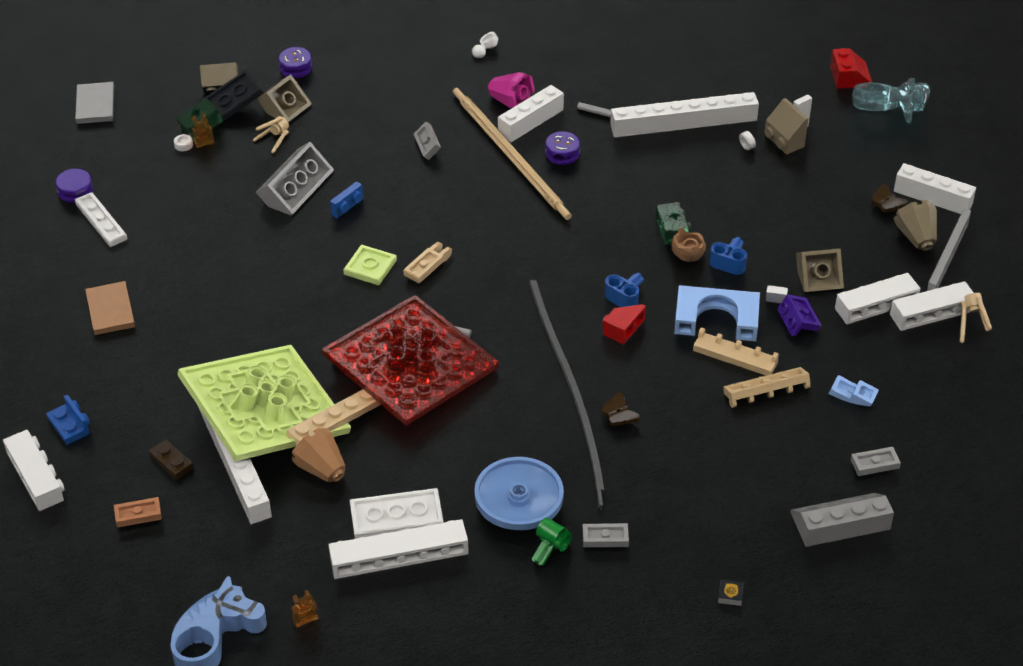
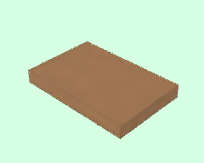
(110, 308)

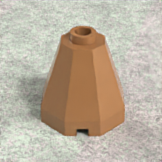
(320, 456)

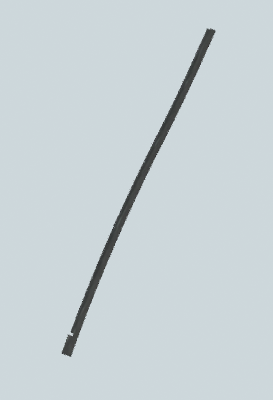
(574, 390)

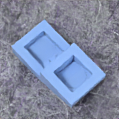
(854, 393)

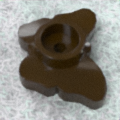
(886, 201)
(617, 411)

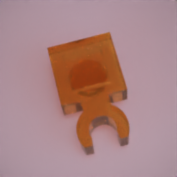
(202, 132)
(304, 609)

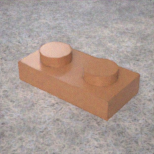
(137, 512)

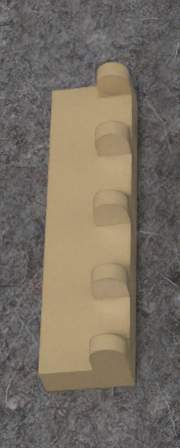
(735, 353)
(766, 385)

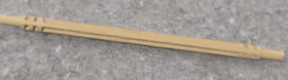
(512, 154)

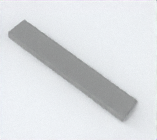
(949, 250)

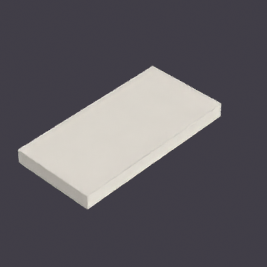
(395, 512)

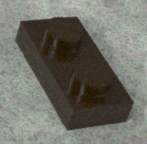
(171, 459)

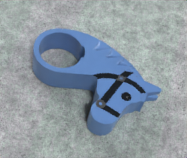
(211, 617)

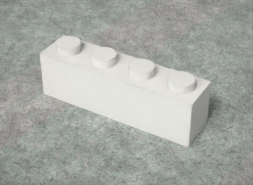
(530, 113)
(934, 188)
(874, 298)
(929, 306)
(33, 469)

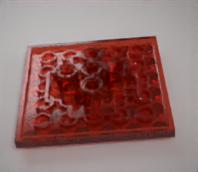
(410, 359)

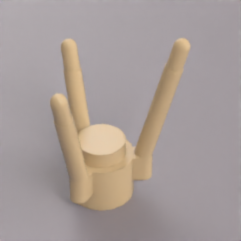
(277, 127)
(974, 304)

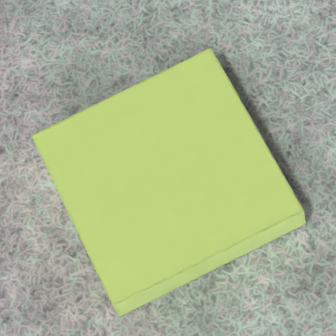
(370, 264)

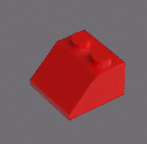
(848, 68)

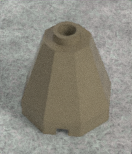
(918, 224)

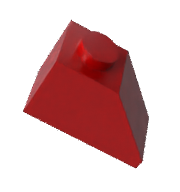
(623, 322)

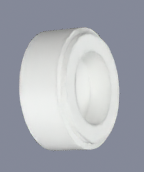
(747, 140)
(183, 142)

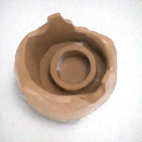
(688, 246)

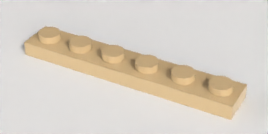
(334, 416)

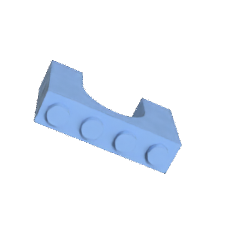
(740, 304)

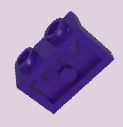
(798, 314)

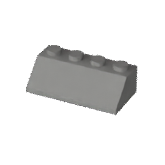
(295, 180)
(843, 518)

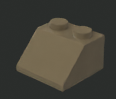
(216, 75)
(284, 99)
(787, 127)
(820, 269)

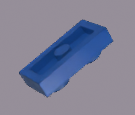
(346, 199)

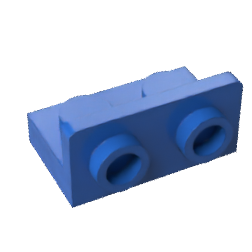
(69, 421)

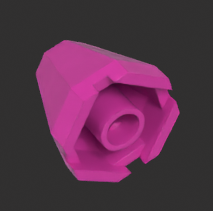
(511, 88)

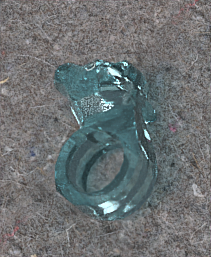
(880, 97)

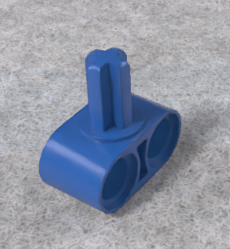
(729, 257)
(623, 291)

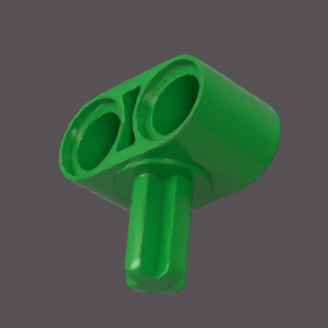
(552, 537)

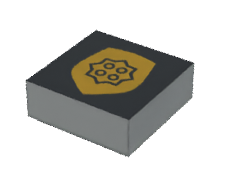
(730, 592)

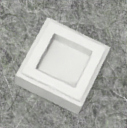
(776, 294)

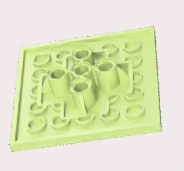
(257, 399)

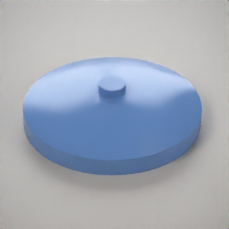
(518, 493)

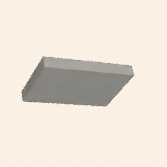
(95, 102)

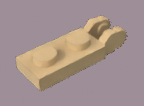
(427, 262)

